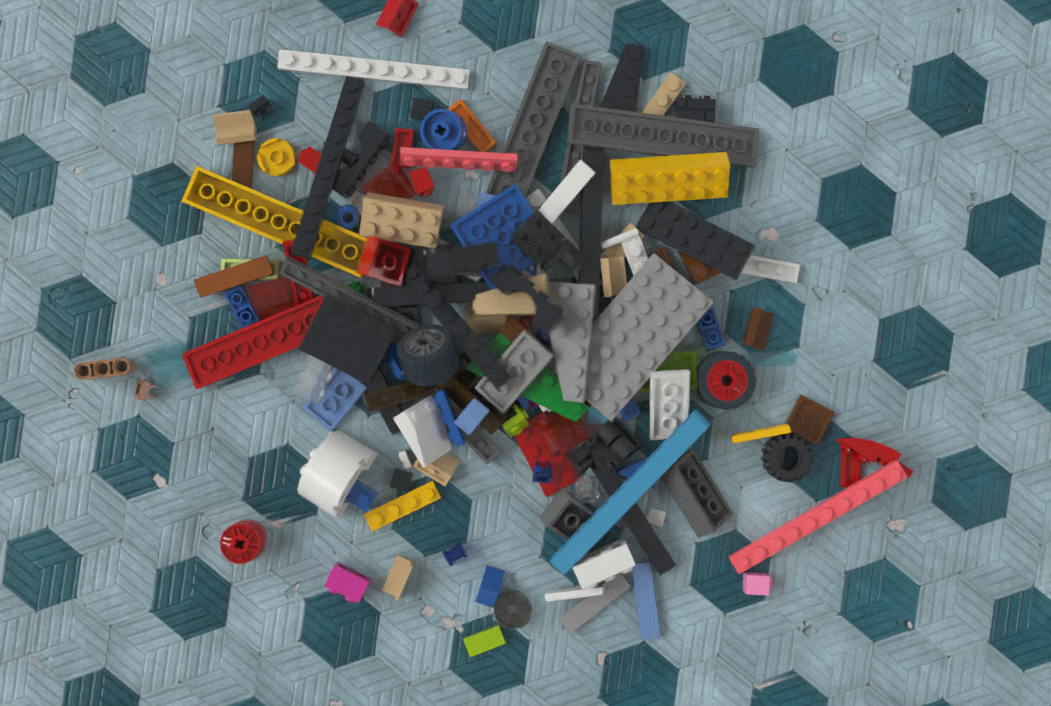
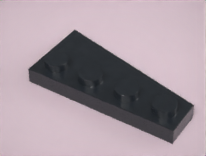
(625, 82)

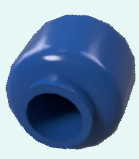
(352, 222)

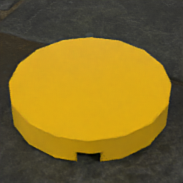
(276, 157)

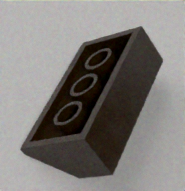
(462, 391)

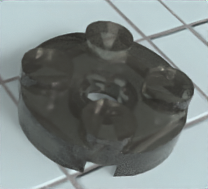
(518, 619)

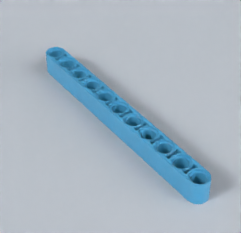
(630, 492)

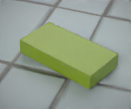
(484, 640)

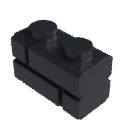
(695, 109)

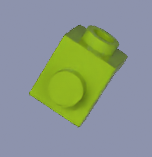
(516, 424)

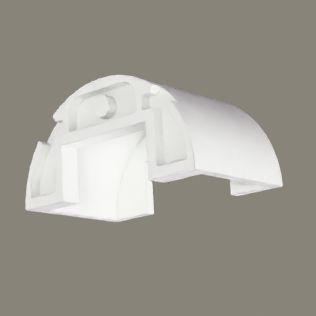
(333, 471)

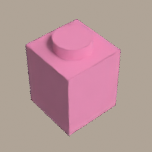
(757, 583)

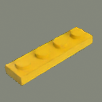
(402, 505)

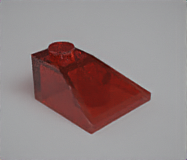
(390, 182)

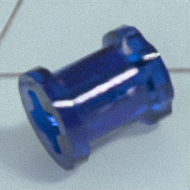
(455, 554)

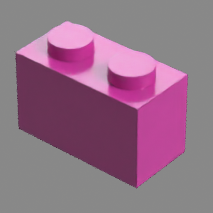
(347, 582)

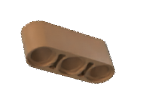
(96, 372)

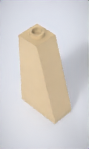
(516, 304)

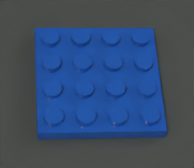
(497, 222)

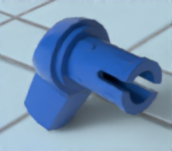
(394, 362)

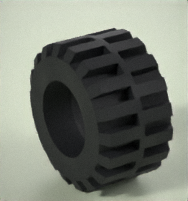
(802, 462)

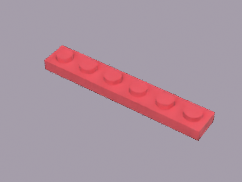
(458, 159)

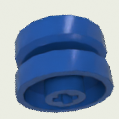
(433, 126)

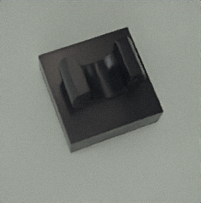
(259, 106)

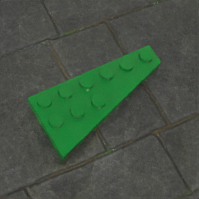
(544, 388)

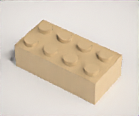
(401, 220)

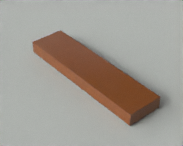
(233, 276)

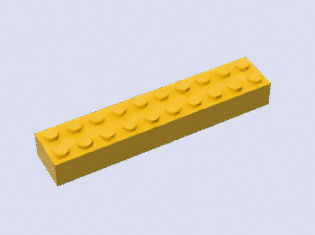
(271, 218)

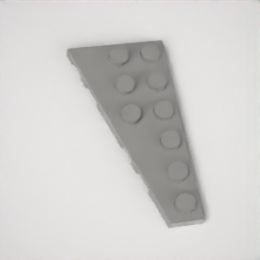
(573, 336)

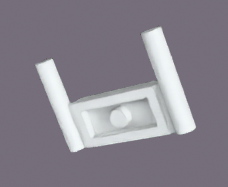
(632, 248)

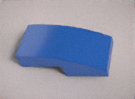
(241, 306)
(710, 331)

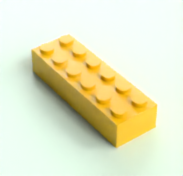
(669, 178)

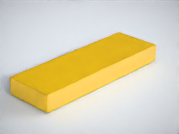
(761, 433)

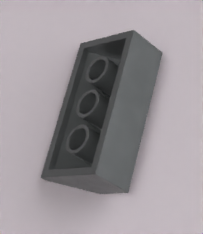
(696, 494)

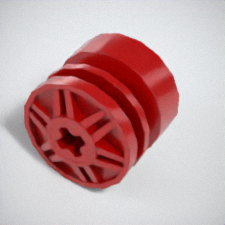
(255, 541)

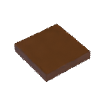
(809, 419)

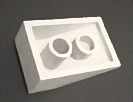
(424, 430)

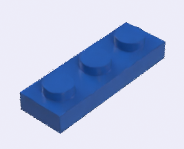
(449, 417)

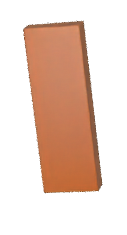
(476, 132)

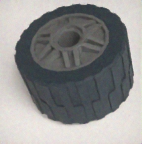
(428, 355)

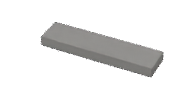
(590, 606)

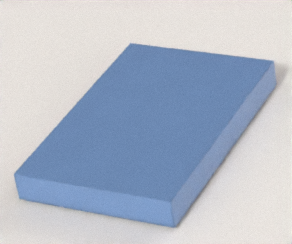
(339, 398)

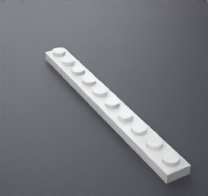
(373, 69)

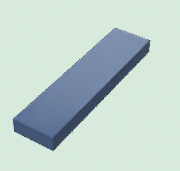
(645, 600)

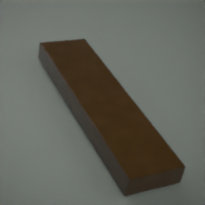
(396, 395)

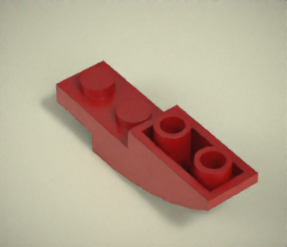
(870, 451)

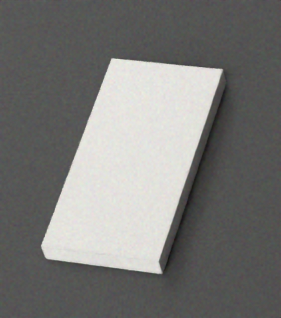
(668, 402)

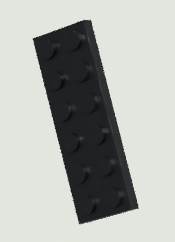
(696, 238)

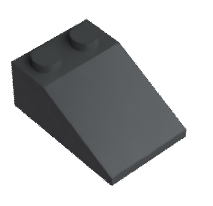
(566, 514)

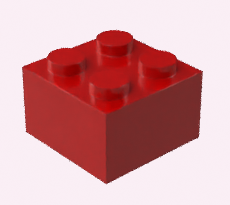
(384, 261)

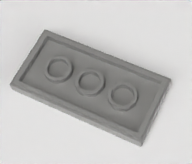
(523, 362)

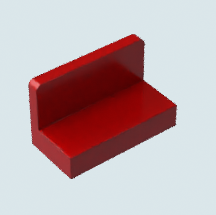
(397, 16)

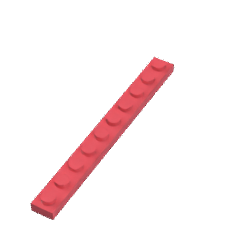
(817, 516)

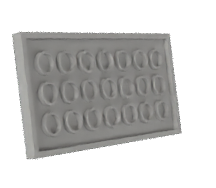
(639, 333)

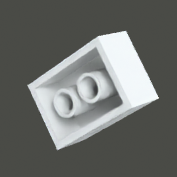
(604, 564)

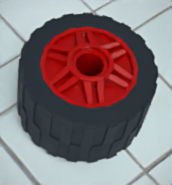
(739, 383)

